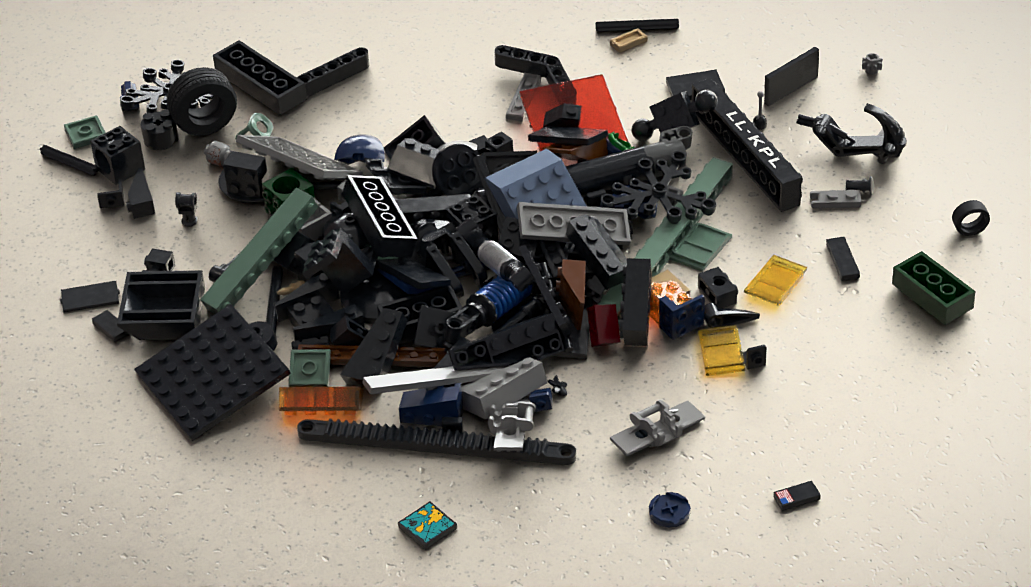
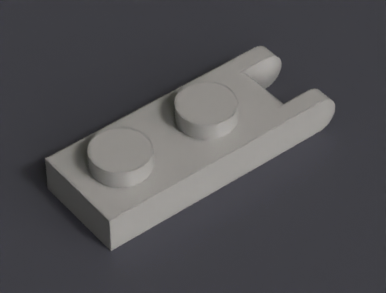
(836, 199)

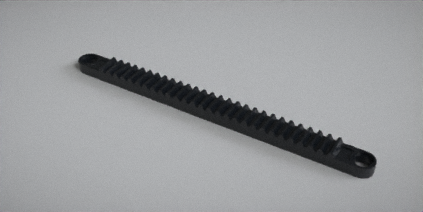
(432, 441)

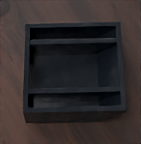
(161, 304)

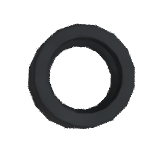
(965, 209)

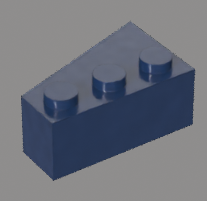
(430, 406)

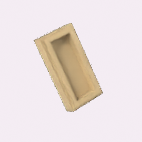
(628, 40)

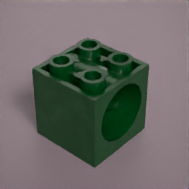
(281, 186)

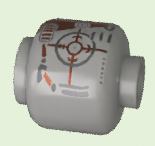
(217, 153)

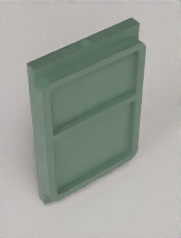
(700, 246)

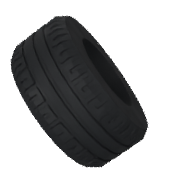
(193, 85)

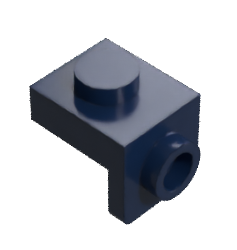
(542, 399)

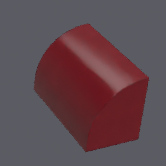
(603, 325)

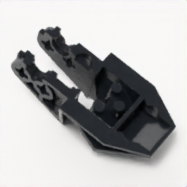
(442, 235)

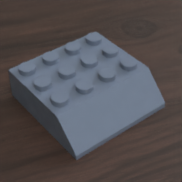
(534, 180)

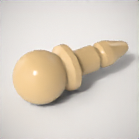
(285, 291)

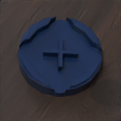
(669, 510)

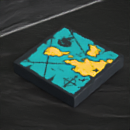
(427, 525)

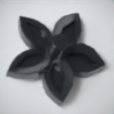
(558, 387)

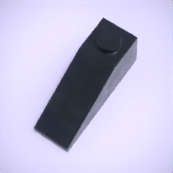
(139, 197)

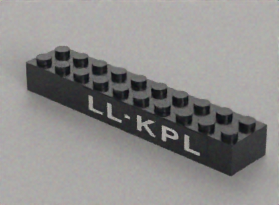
(750, 149)

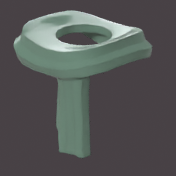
(252, 127)

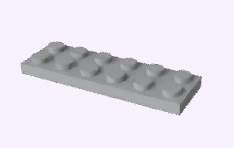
(551, 221)

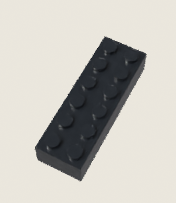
(260, 77)
(379, 216)

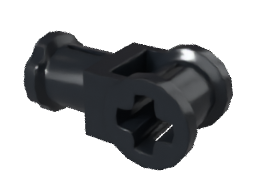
(187, 207)

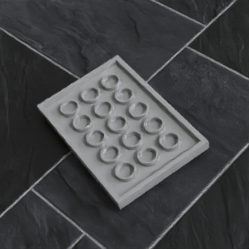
(298, 156)

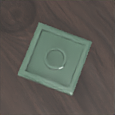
(83, 131)
(309, 368)

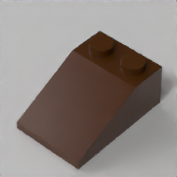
(579, 152)
(572, 289)

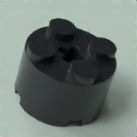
(159, 130)

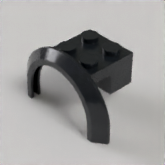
(243, 177)

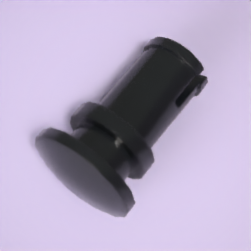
(862, 185)

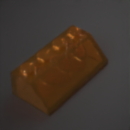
(320, 399)

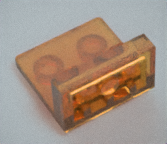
(671, 290)

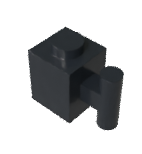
(159, 260)

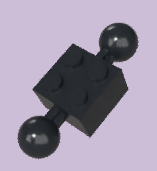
(673, 113)

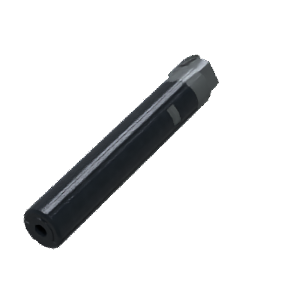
(622, 166)

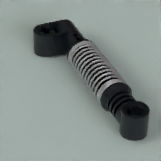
(495, 256)

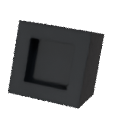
(499, 143)

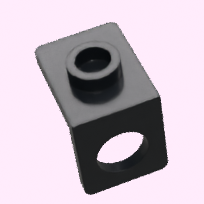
(111, 198)
(755, 356)

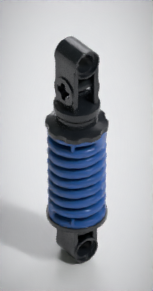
(485, 307)

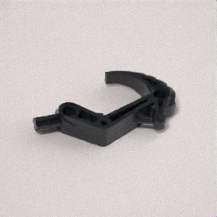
(842, 145)

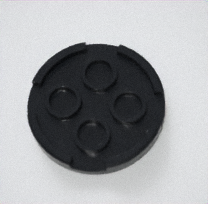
(455, 170)

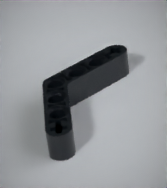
(530, 62)

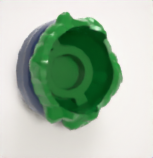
(615, 144)

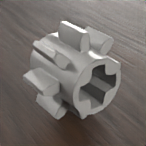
(872, 63)

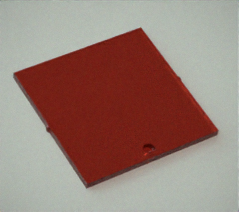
(589, 92)

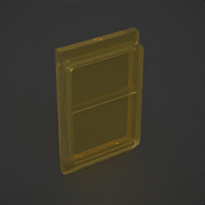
(776, 280)
(721, 350)

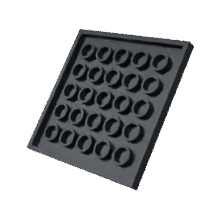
(212, 372)

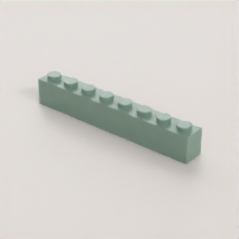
(260, 251)

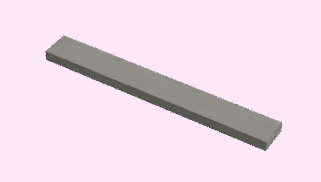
(425, 378)

